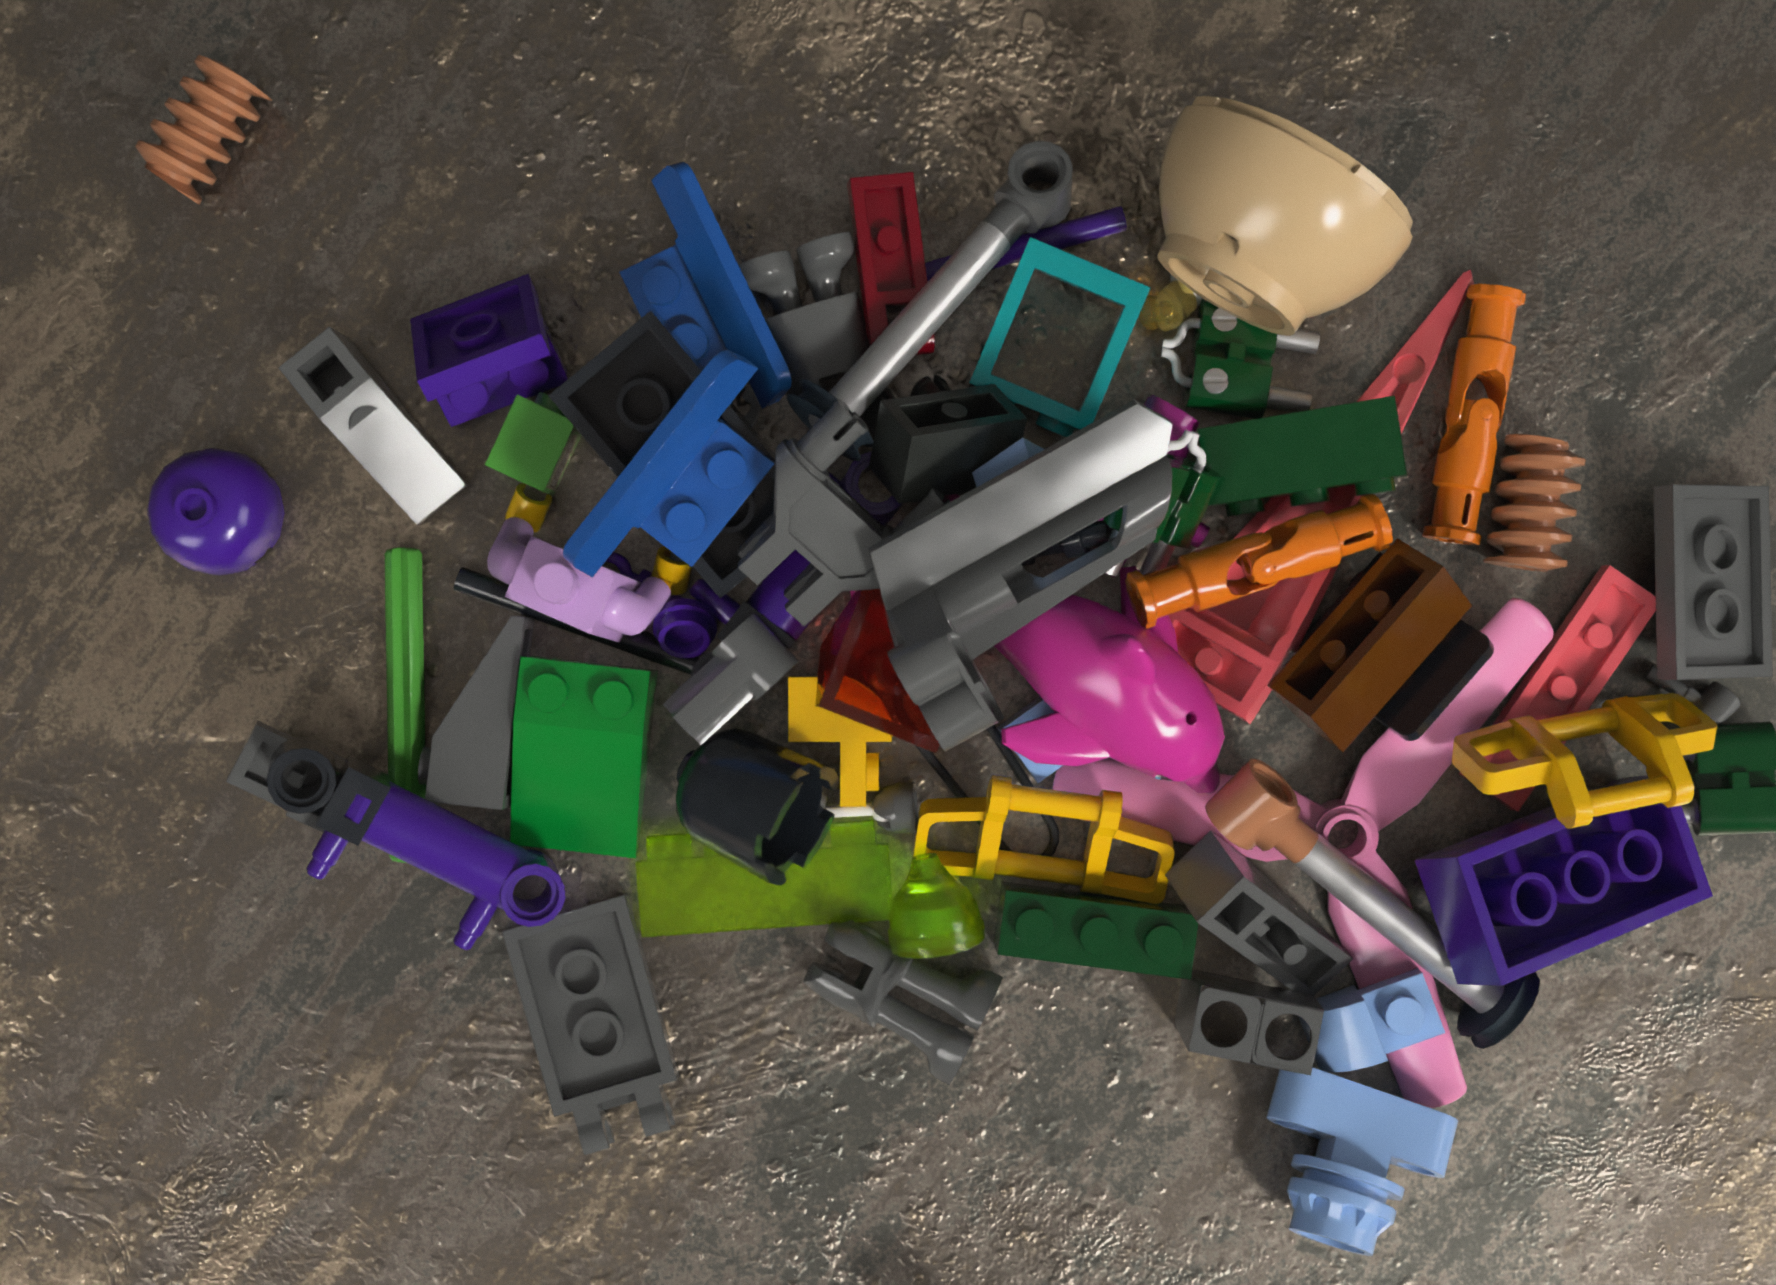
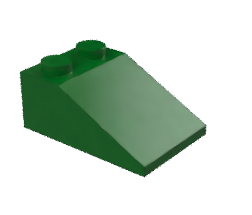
(580, 755)

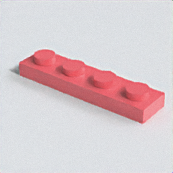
(1578, 658)

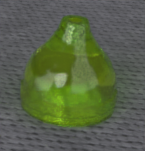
(933, 913)

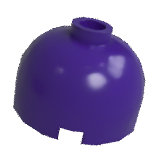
(215, 511)

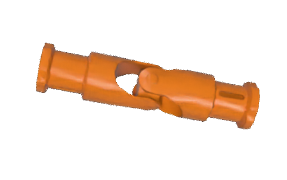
(1470, 444)
(1282, 552)

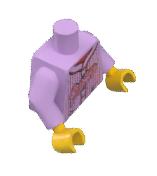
(551, 585)

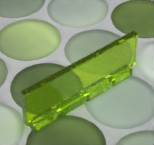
(715, 895)

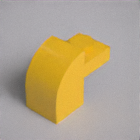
(812, 724)

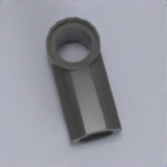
(741, 669)

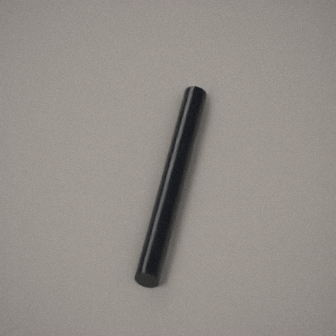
(494, 591)

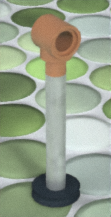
(1264, 811)

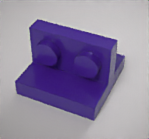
(486, 351)

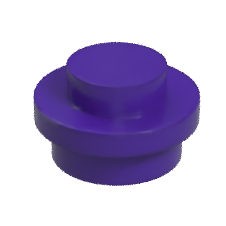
(685, 627)

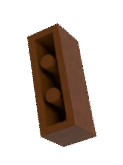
(1370, 644)

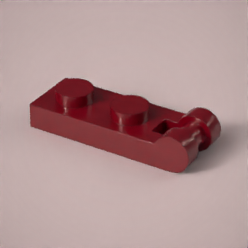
(887, 247)

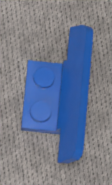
(703, 288)
(682, 478)

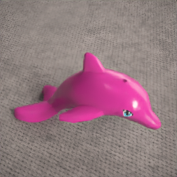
(1114, 693)

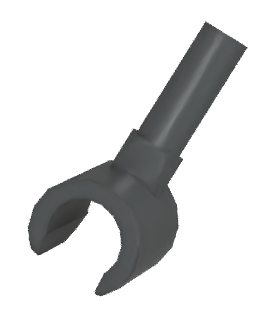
(1714, 701)

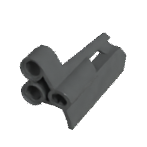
(958, 575)

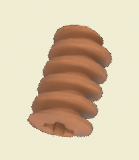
(200, 126)
(1534, 503)

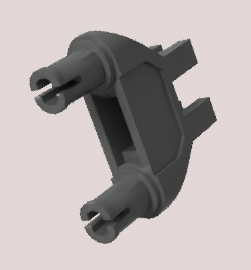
(820, 519)

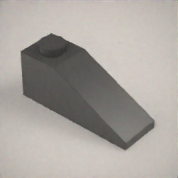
(474, 742)
(1255, 916)

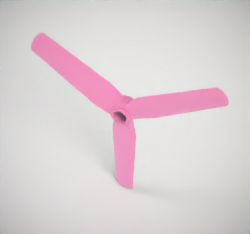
(1385, 785)

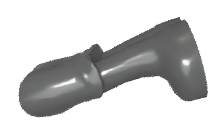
(869, 997)

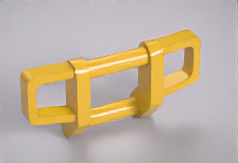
(1547, 761)
(1090, 874)

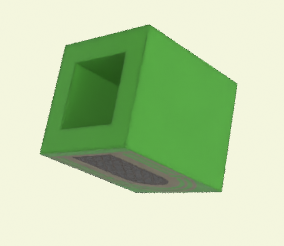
(535, 444)

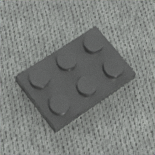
(1712, 582)

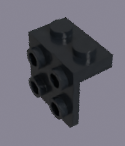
(1434, 681)

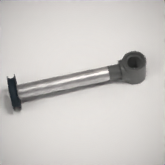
(1016, 211)

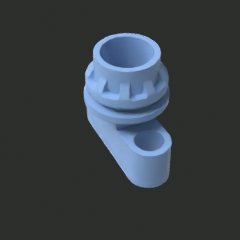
(1359, 1135)

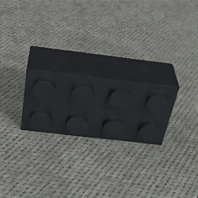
(626, 396)

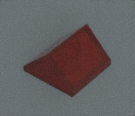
(859, 678)

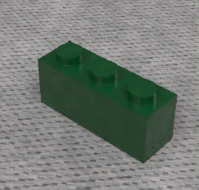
(1305, 455)
(1095, 930)

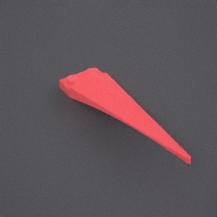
(1252, 638)

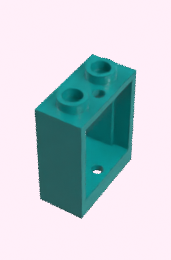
(1085, 276)

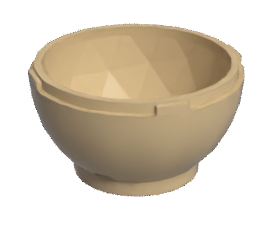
(1272, 216)

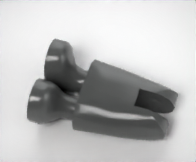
(822, 335)

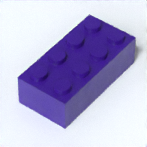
(1551, 891)

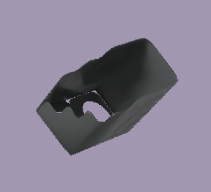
(1252, 1047)

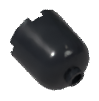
(755, 802)

